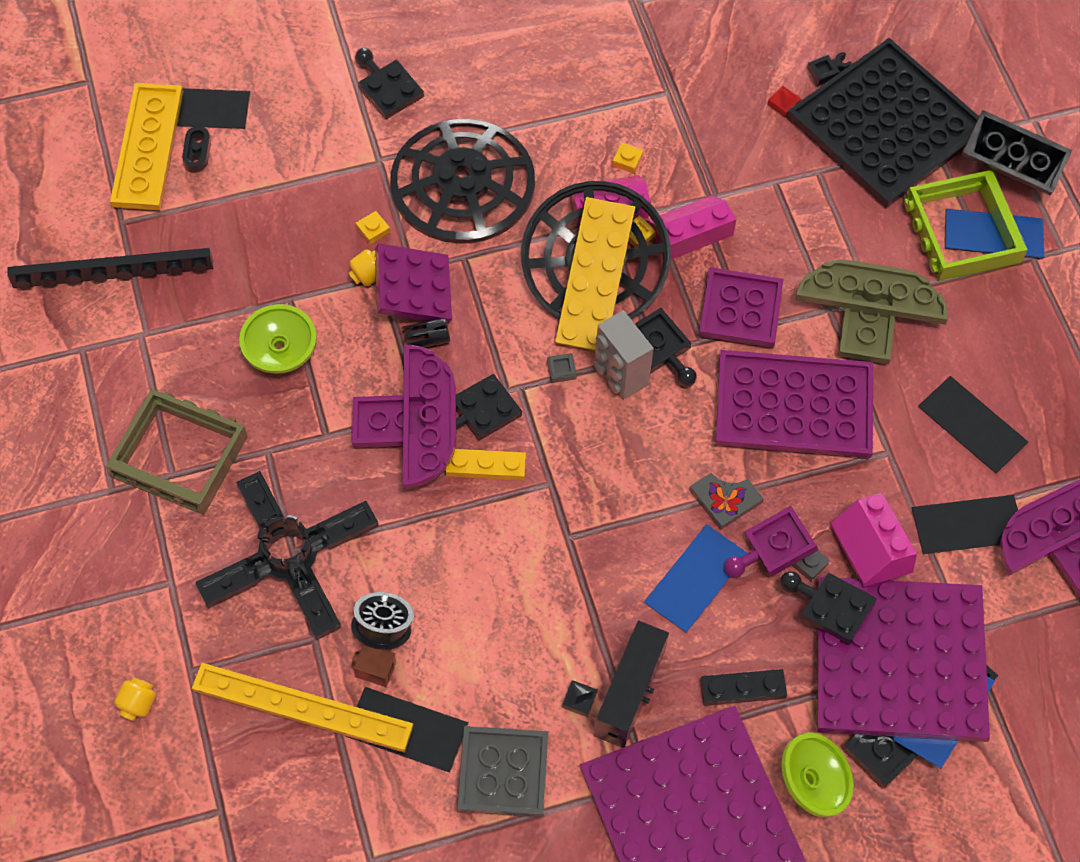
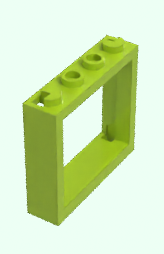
(997, 206)

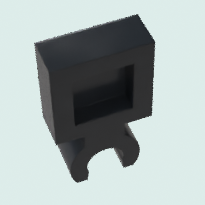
(825, 68)

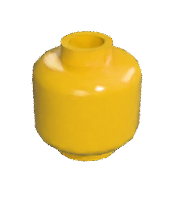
(363, 268)
(135, 698)

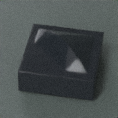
(579, 698)

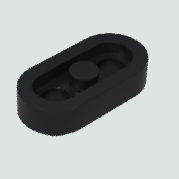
(196, 150)

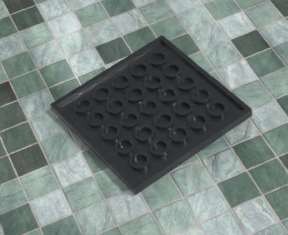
(886, 121)

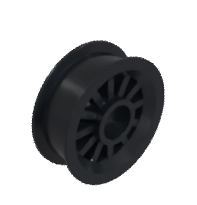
(382, 620)

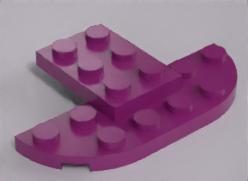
(418, 420)
(1046, 529)

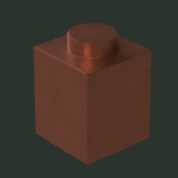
(374, 665)

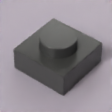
(812, 565)

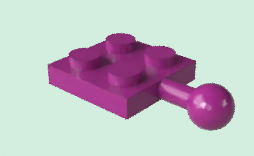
(777, 542)

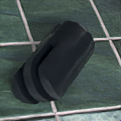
(427, 333)

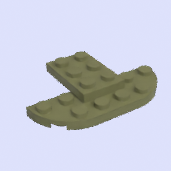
(870, 302)

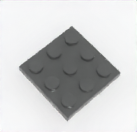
(503, 771)

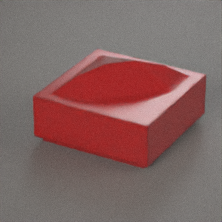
(783, 100)

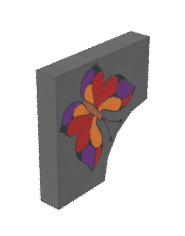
(725, 500)

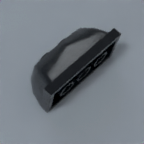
(1016, 152)

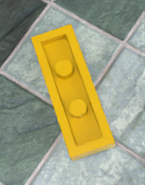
(487, 464)

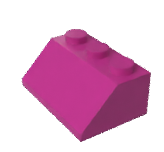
(634, 182)
(697, 225)
(874, 541)

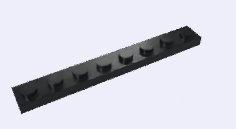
(110, 268)

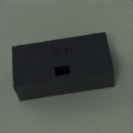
(631, 684)

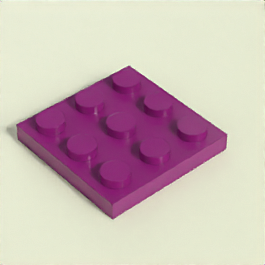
(412, 283)
(741, 307)

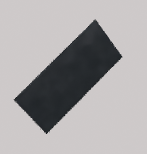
(214, 108)
(973, 424)
(963, 523)
(434, 734)

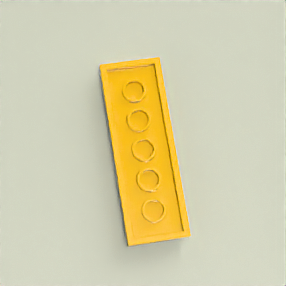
(147, 146)
(595, 272)

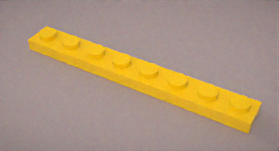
(303, 707)

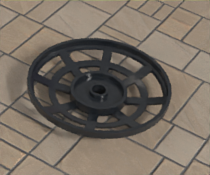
(462, 188)
(559, 228)

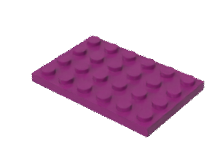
(795, 404)

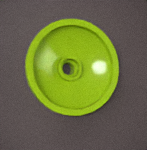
(275, 327)
(817, 775)

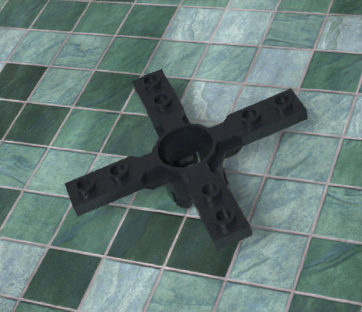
(296, 569)

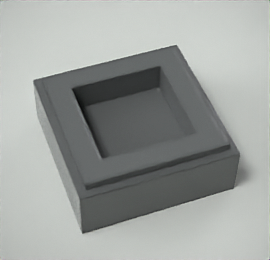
(562, 368)

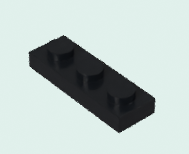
(743, 687)

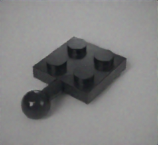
(387, 88)
(667, 344)
(486, 407)
(834, 606)

